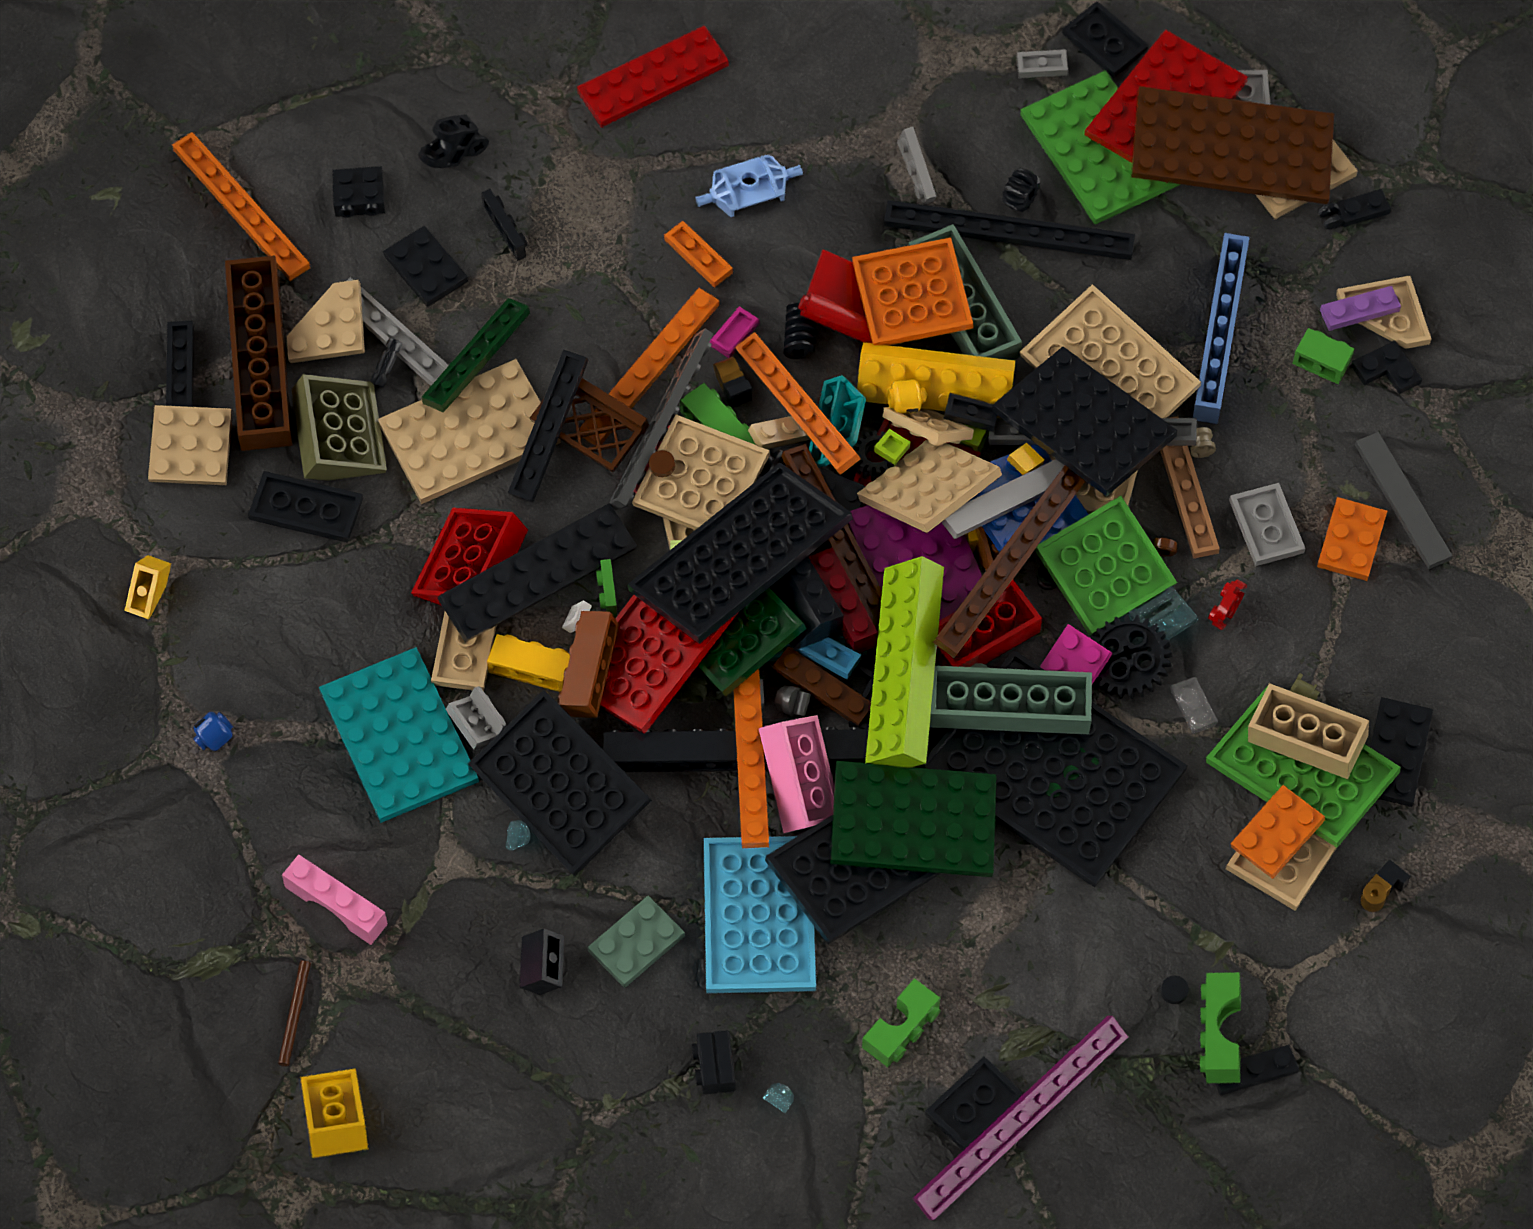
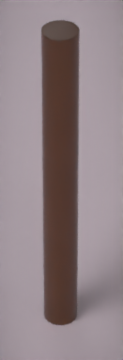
(294, 1013)

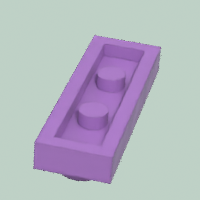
(1360, 308)

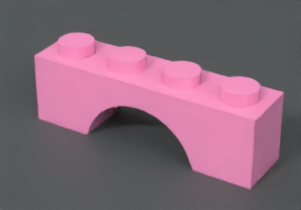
(352, 909)

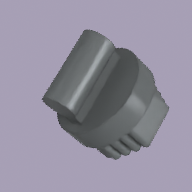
(792, 700)

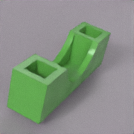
(1222, 999)

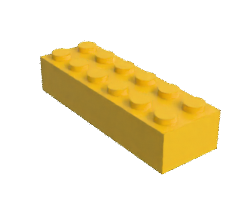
(936, 371)

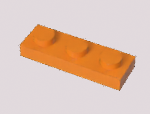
(698, 254)

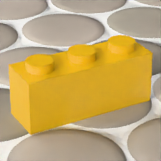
(528, 662)

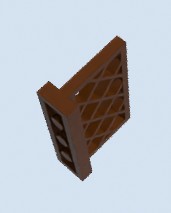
(607, 406)

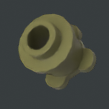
(1304, 688)

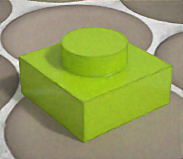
(892, 446)

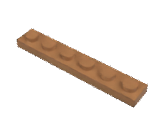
(1190, 500)

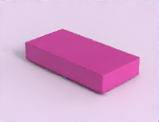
(734, 331)

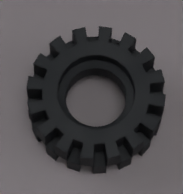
(870, 468)

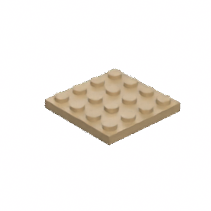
(707, 473)
(929, 484)

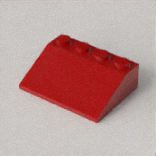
(467, 546)

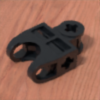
(455, 139)

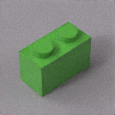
(1323, 355)

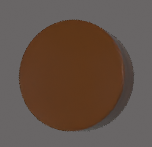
(662, 463)
(1165, 546)

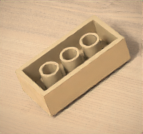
(1308, 731)

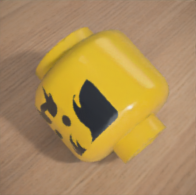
(906, 396)

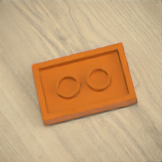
(1352, 539)
(1277, 831)

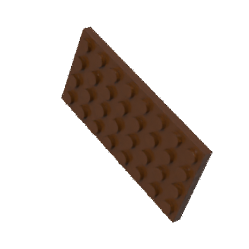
(1233, 145)

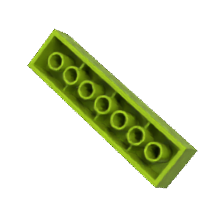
(905, 664)

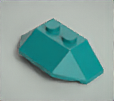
(844, 409)

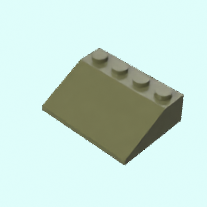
(337, 428)

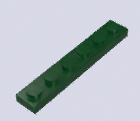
(475, 355)

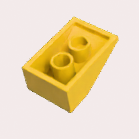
(334, 1113)

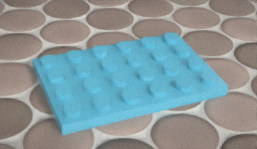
(752, 923)

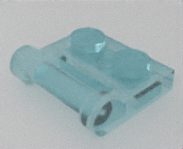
(1170, 620)

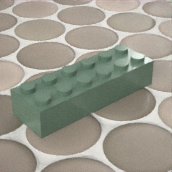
(992, 330)
(1011, 700)

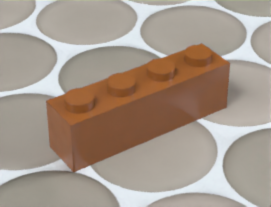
(588, 664)

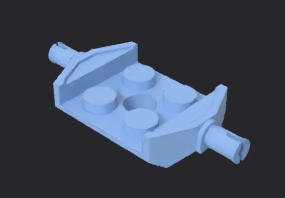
(732, 194)

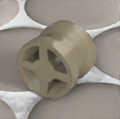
(1204, 445)

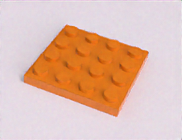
(912, 292)

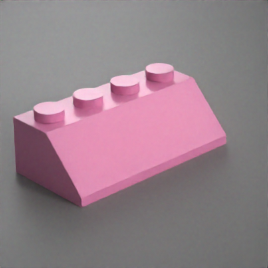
(799, 772)

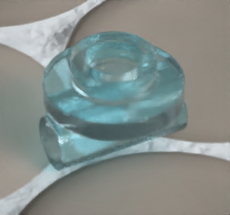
(517, 835)
(779, 1096)

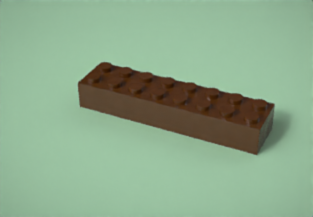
(258, 353)

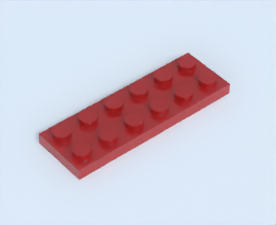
(652, 76)

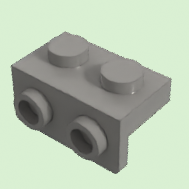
(476, 718)

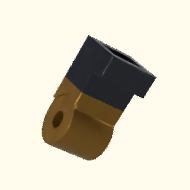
(733, 382)
(1382, 884)

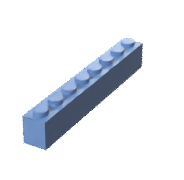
(1221, 328)

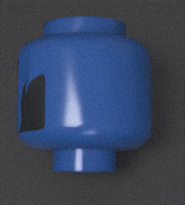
(213, 731)

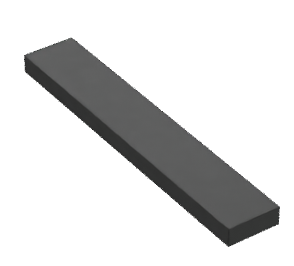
(1403, 500)

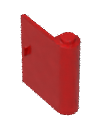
(835, 298)

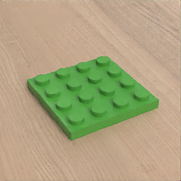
(1105, 565)

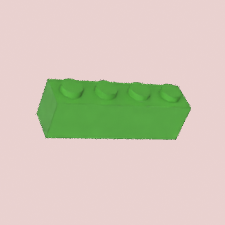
(706, 408)

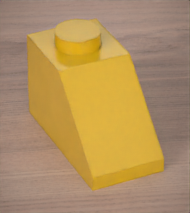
(147, 586)

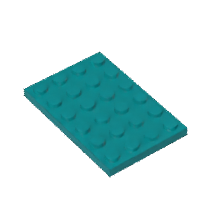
(398, 734)

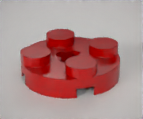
(1231, 600)

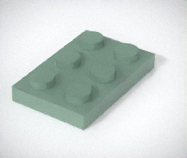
(636, 941)

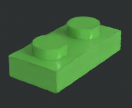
(605, 579)

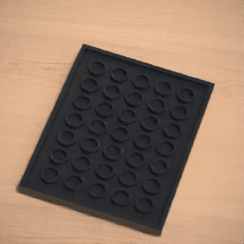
(1095, 812)

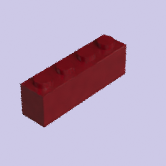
(857, 625)

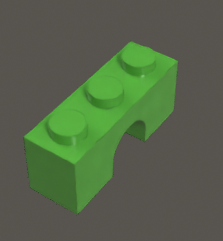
(889, 1042)

